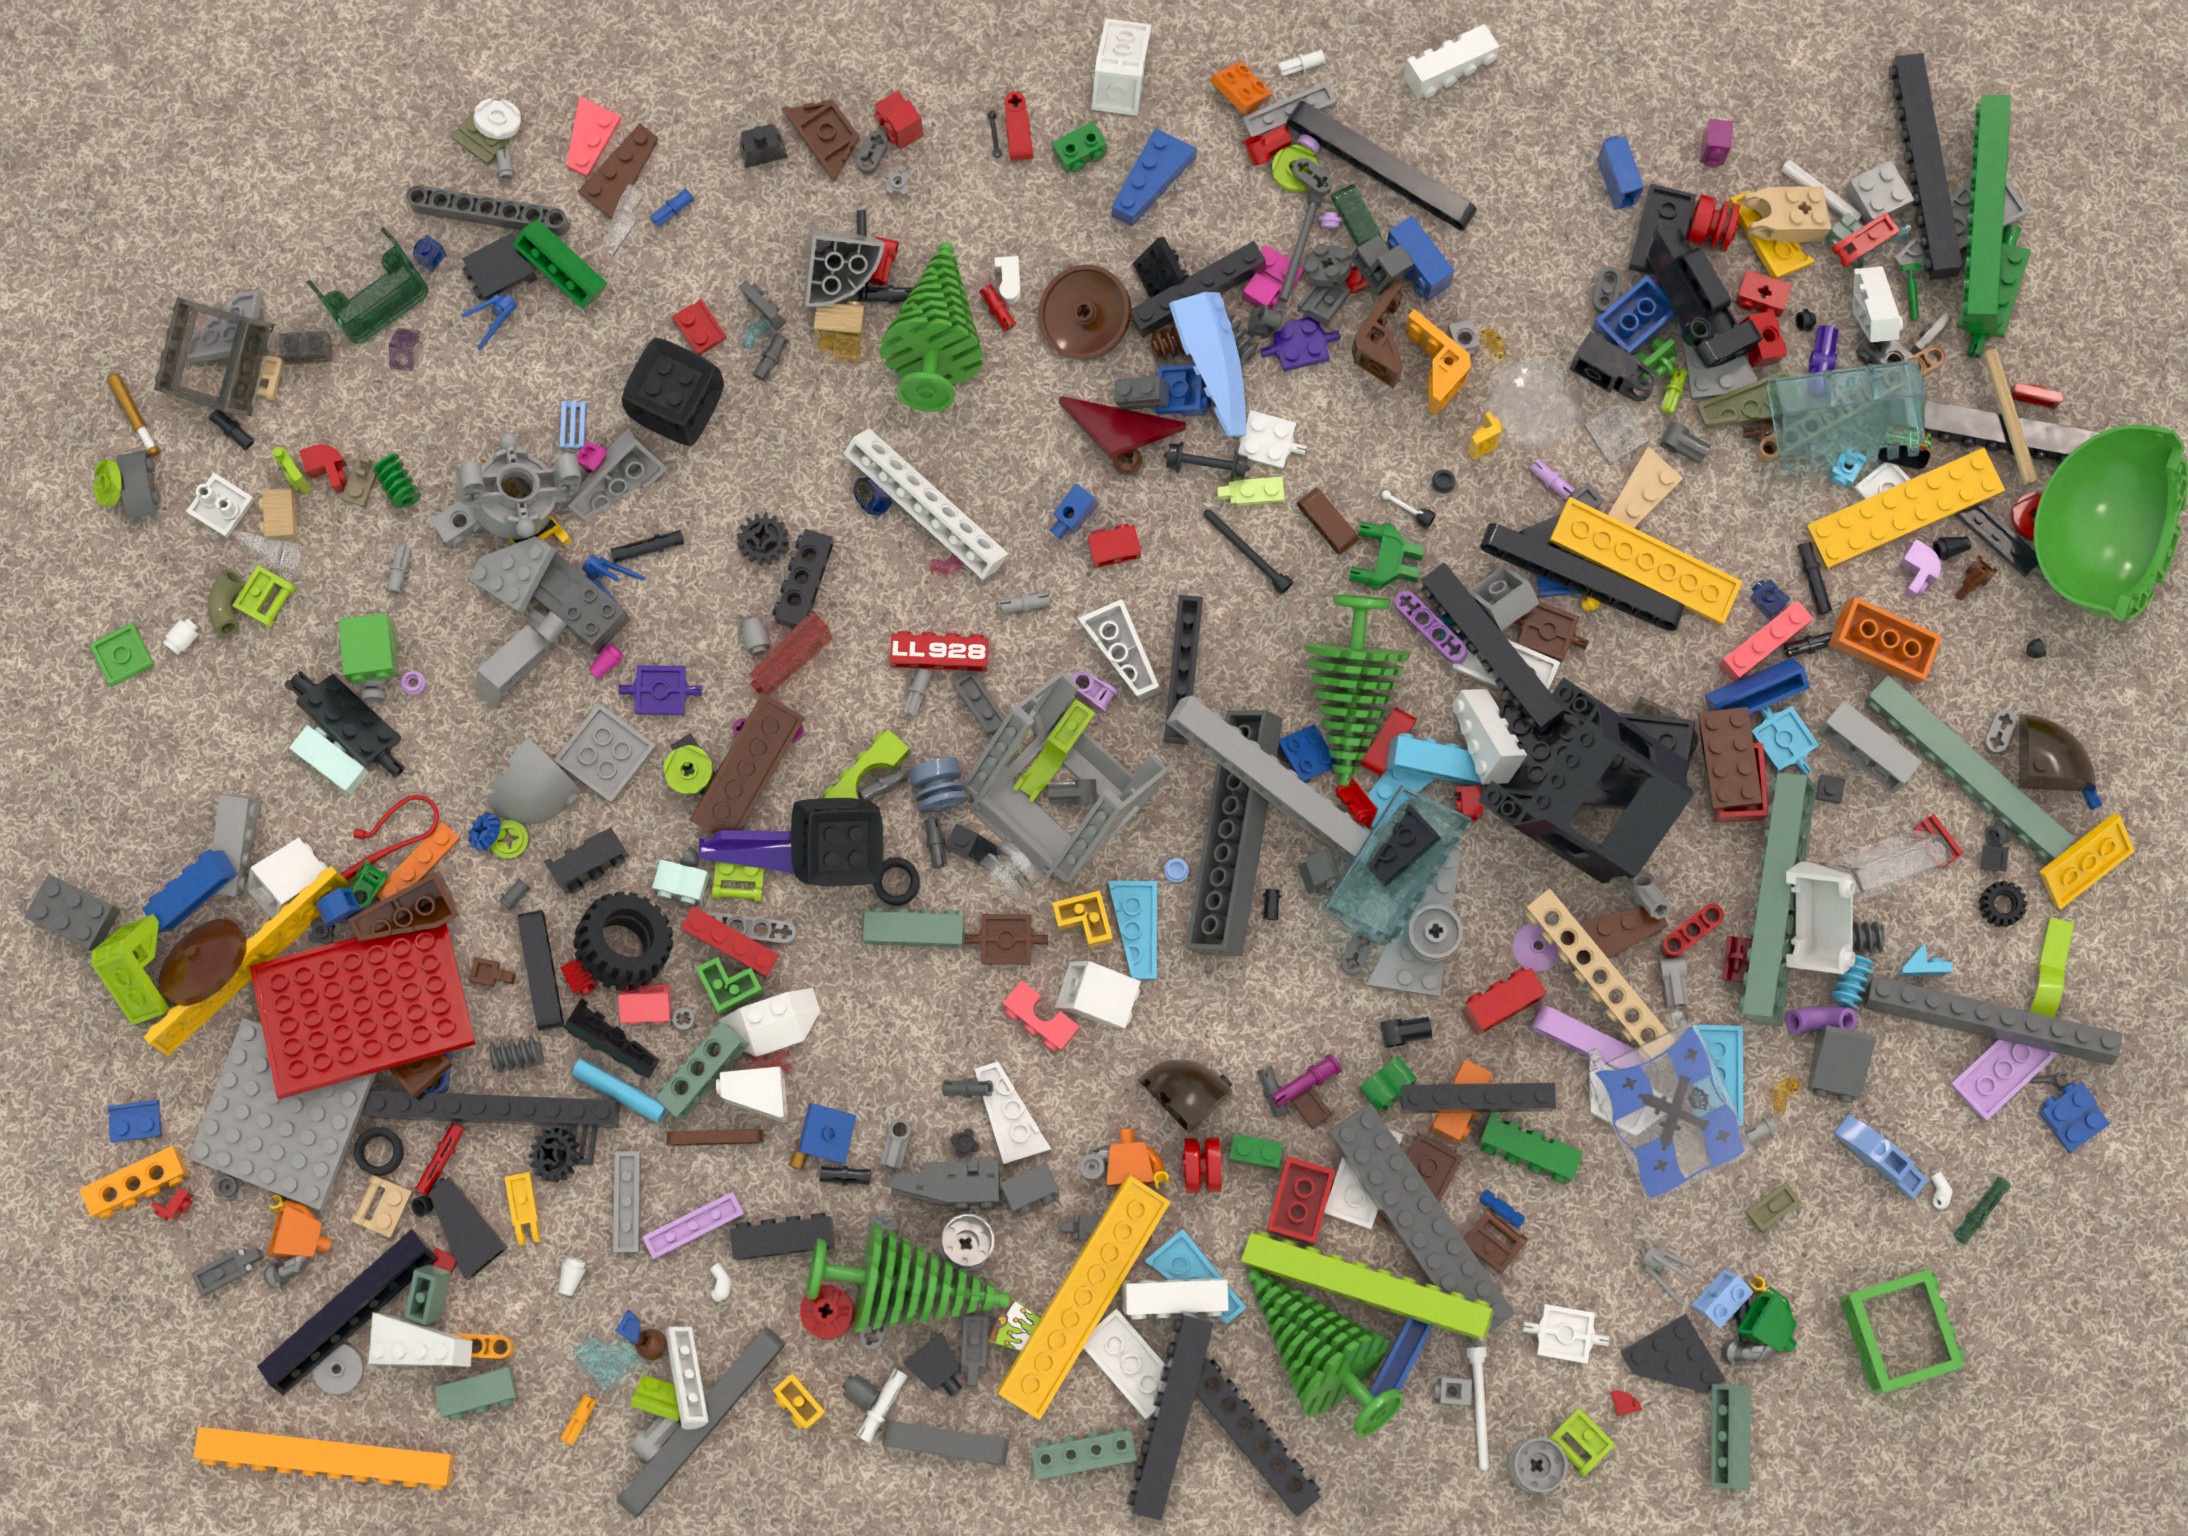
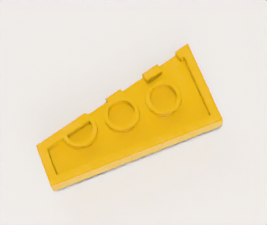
(1778, 258)

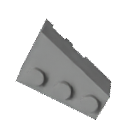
(509, 664)

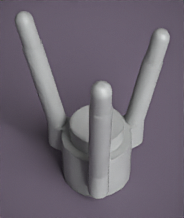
(1657, 1259)

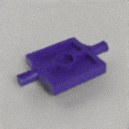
(1300, 344)
(660, 690)

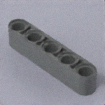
(946, 1442)

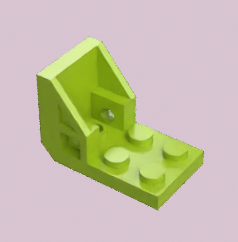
(124, 972)

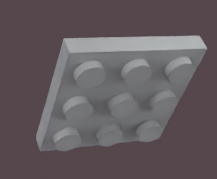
(605, 753)

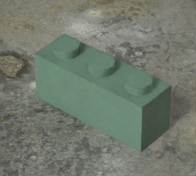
(477, 1393)

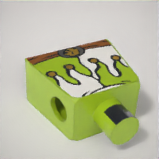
(1013, 1326)

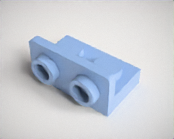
(1722, 1298)

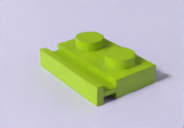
(656, 1397)

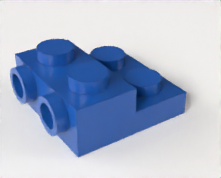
(1185, 391)
(2073, 1116)

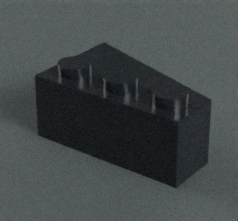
(587, 861)

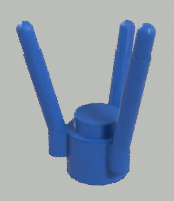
(502, 308)
(598, 568)

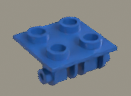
(1306, 753)

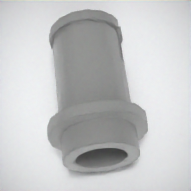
(505, 171)
(1761, 1129)

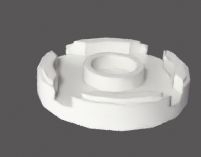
(497, 118)

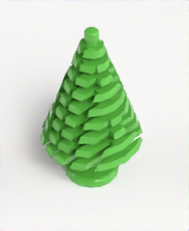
(933, 337)
(1353, 681)
(892, 1279)
(1325, 1354)

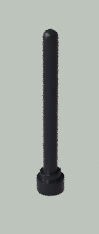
(1280, 582)

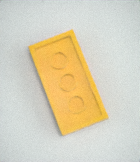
(2087, 861)

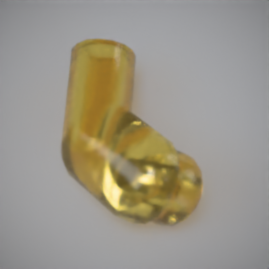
(1783, 1090)

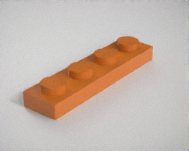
(420, 861)

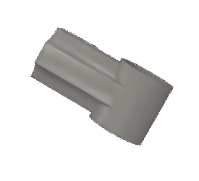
(546, 624)
(1673, 976)
(895, 1146)
(653, 1439)

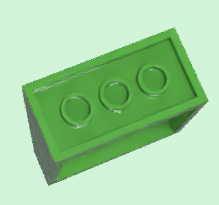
(1867, 1344)

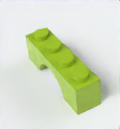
(885, 753)

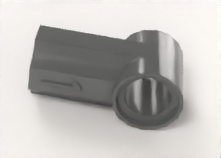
(1680, 441)
(1080, 791)

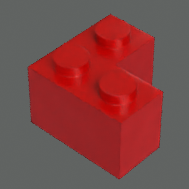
(899, 119)

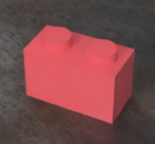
(645, 1004)

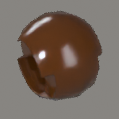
(1126, 468)
(651, 1344)

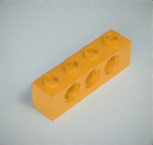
(96, 1194)

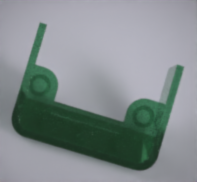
(381, 300)

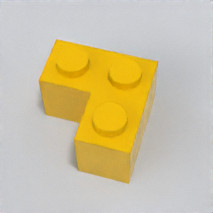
(1085, 911)

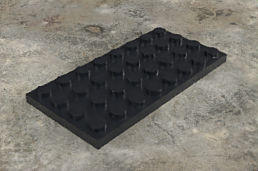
(1622, 777)

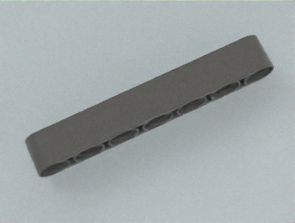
(478, 204)

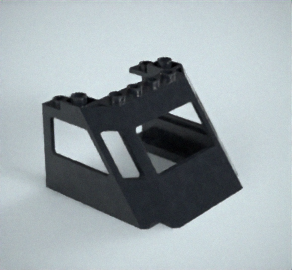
(1576, 774)

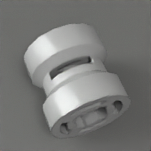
(373, 691)

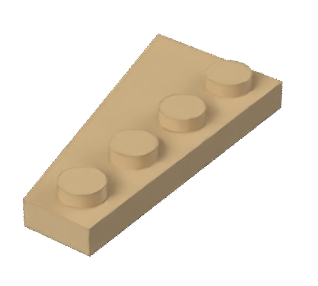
(1645, 489)

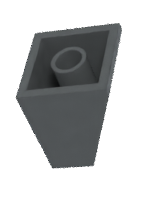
(1840, 1063)

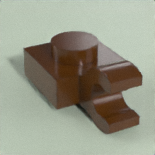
(487, 972)

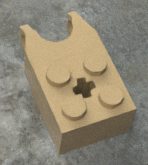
(1789, 214)

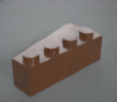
(1618, 931)

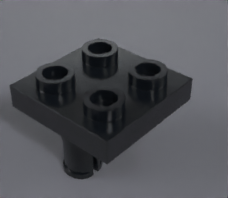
(1159, 267)

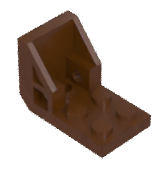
(1380, 354)

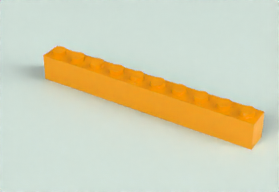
(324, 1456)

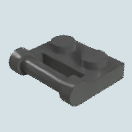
(768, 309)

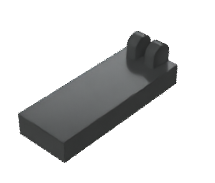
(979, 702)

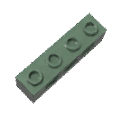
(699, 1085)

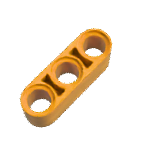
(489, 1345)

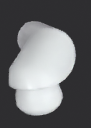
(723, 1283)

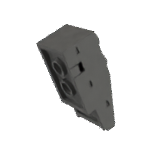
(580, 604)
(952, 1184)

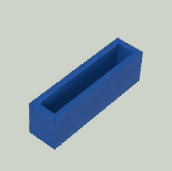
(1760, 688)
(190, 889)
(1401, 1356)

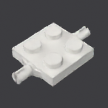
(1269, 440)
(1565, 1334)

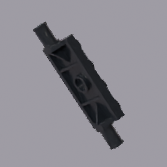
(349, 721)

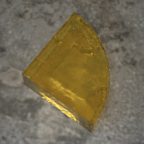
(1494, 342)

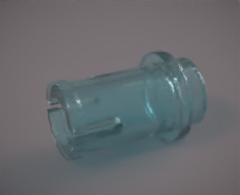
(1904, 233)

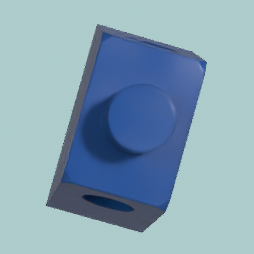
(1076, 501)

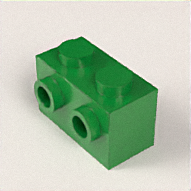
(1080, 148)

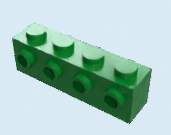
(560, 263)

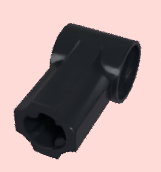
(1400, 1032)

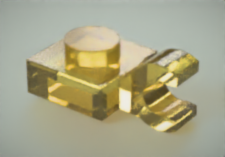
(845, 345)

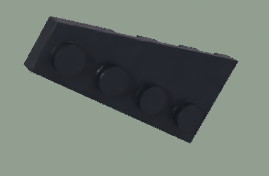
(612, 1041)

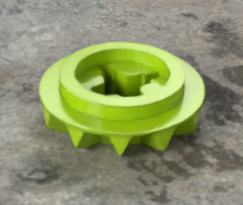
(518, 846)

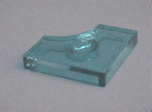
(607, 1362)

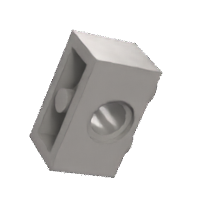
(446, 523)

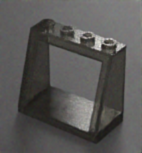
(243, 366)

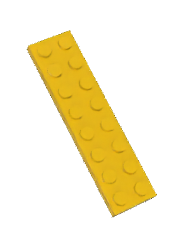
(1905, 508)
(1645, 560)

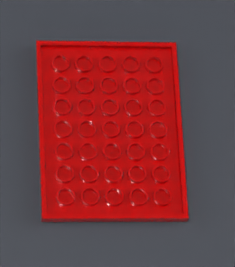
(360, 1008)

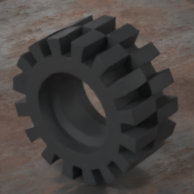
(2013, 893)

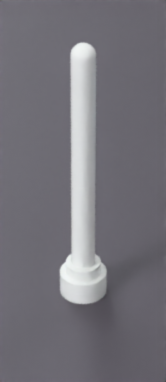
(1477, 1357)

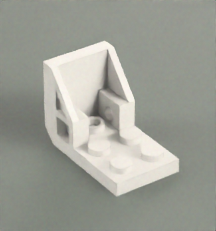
(1120, 67)

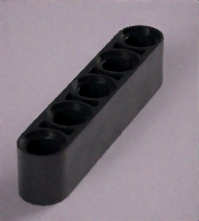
(540, 970)

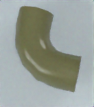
(221, 601)

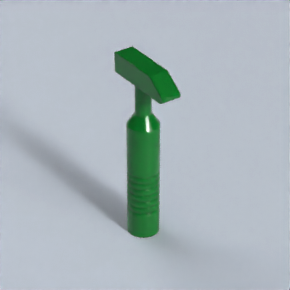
(1912, 289)

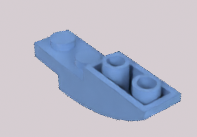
(1881, 1154)

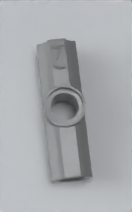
(1647, 894)

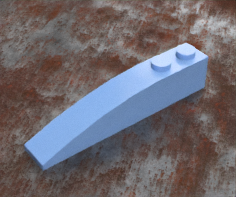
(1211, 342)

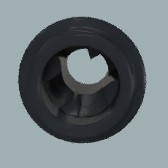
(1951, 546)

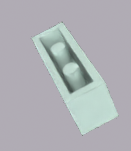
(329, 759)

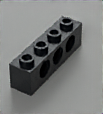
(810, 542)

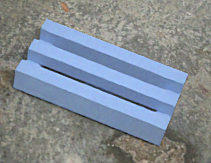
(573, 405)

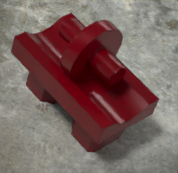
(1736, 958)

